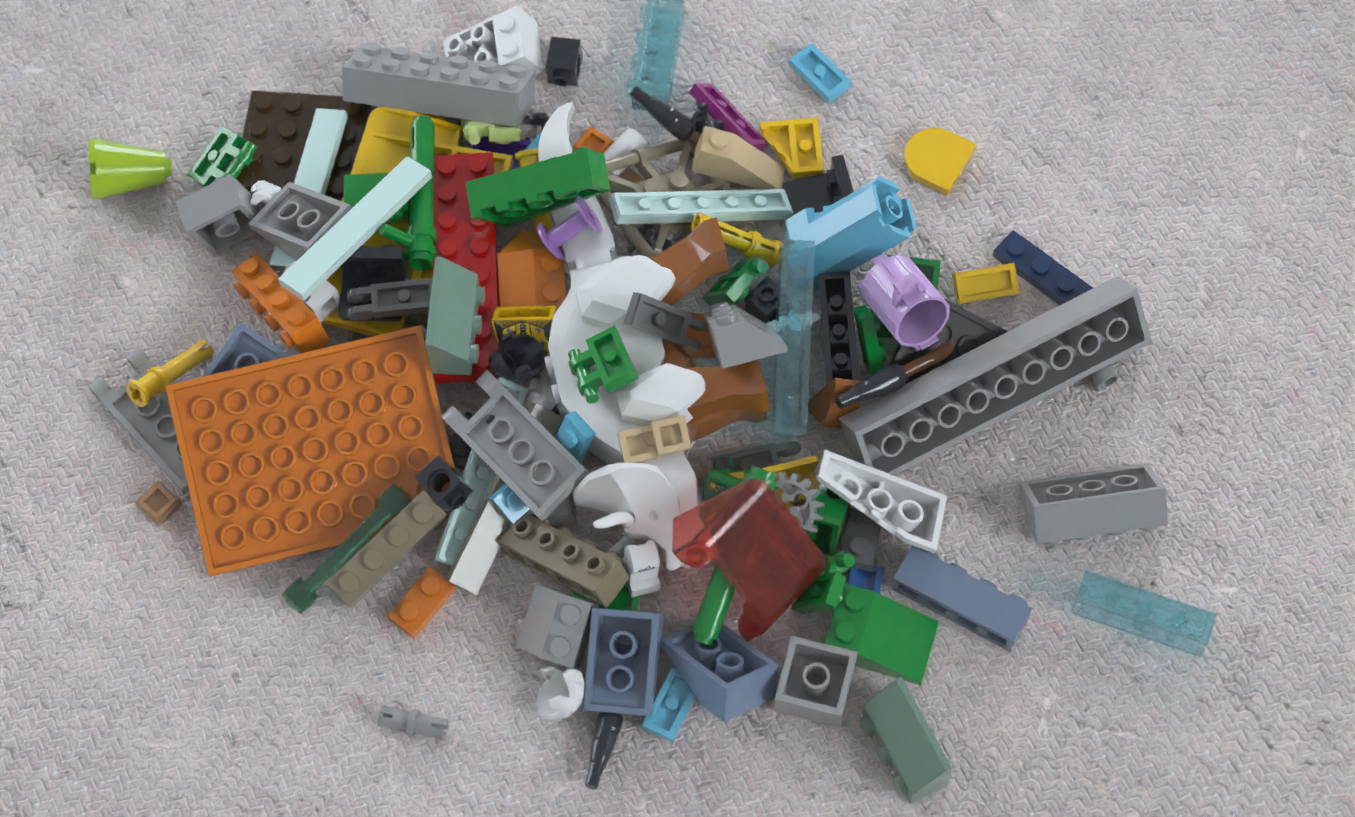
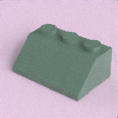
(454, 319)
(906, 742)

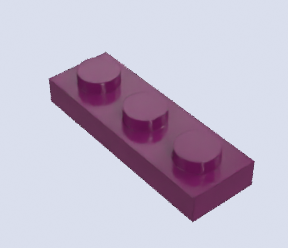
(722, 109)

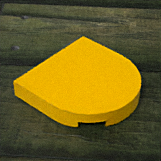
(937, 158)

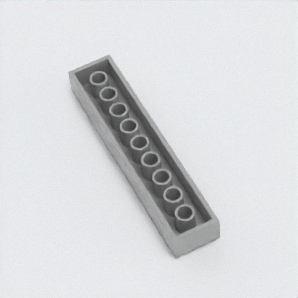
(998, 378)

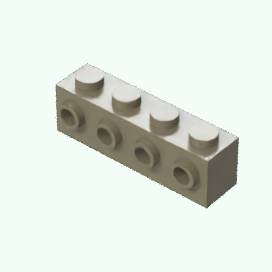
(565, 559)

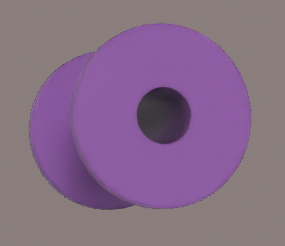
(569, 228)

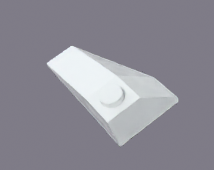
(895, 504)

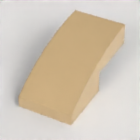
(654, 440)

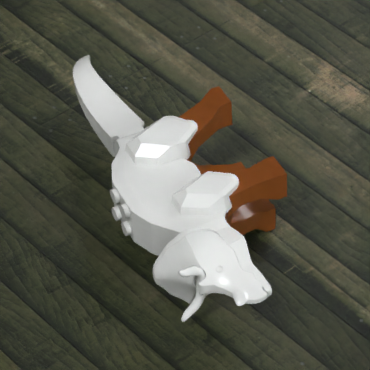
(669, 385)

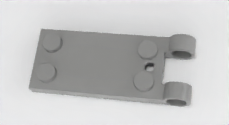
(148, 425)
(518, 449)

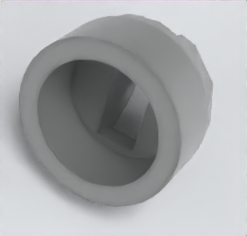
(1105, 377)

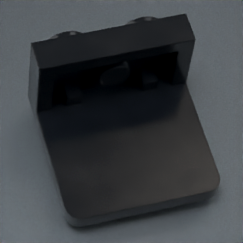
(370, 267)

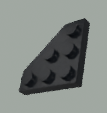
(962, 329)

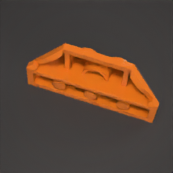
(529, 273)

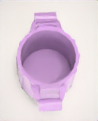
(905, 301)

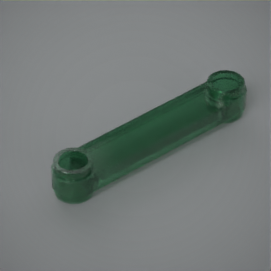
(302, 593)

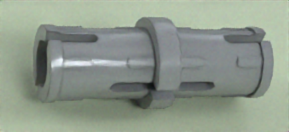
(413, 722)

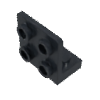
(820, 189)

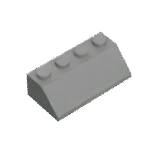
(740, 336)
(1094, 504)

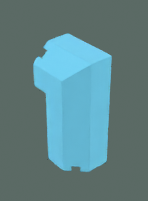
(854, 227)

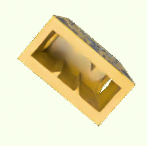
(525, 319)

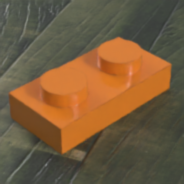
(421, 602)

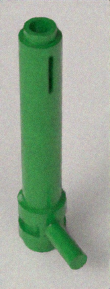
(420, 231)
(720, 590)

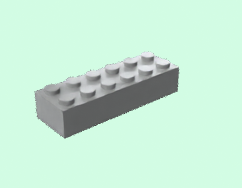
(439, 85)

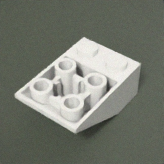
(505, 39)

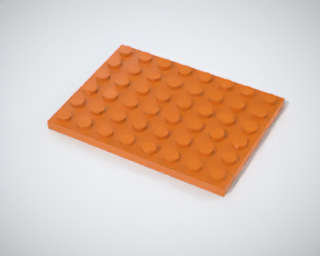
(305, 445)

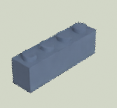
(961, 597)

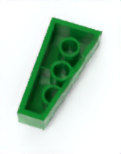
(537, 187)

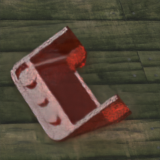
(754, 546)

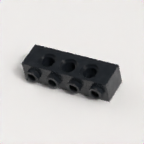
(838, 326)

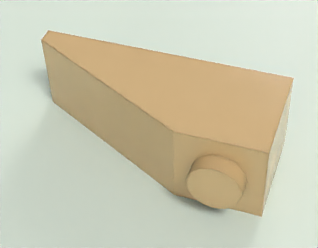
(735, 160)

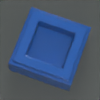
(866, 579)

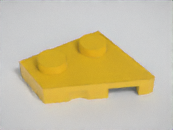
(796, 145)

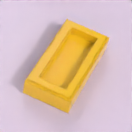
(985, 283)

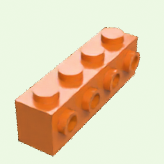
(281, 309)

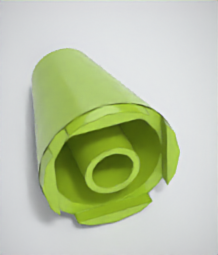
(124, 168)

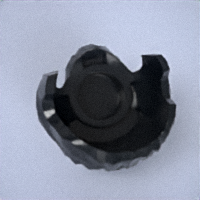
(518, 358)

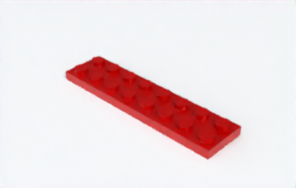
(467, 243)

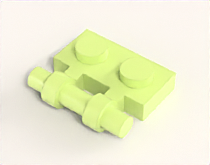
(496, 133)

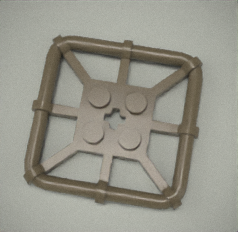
(665, 183)

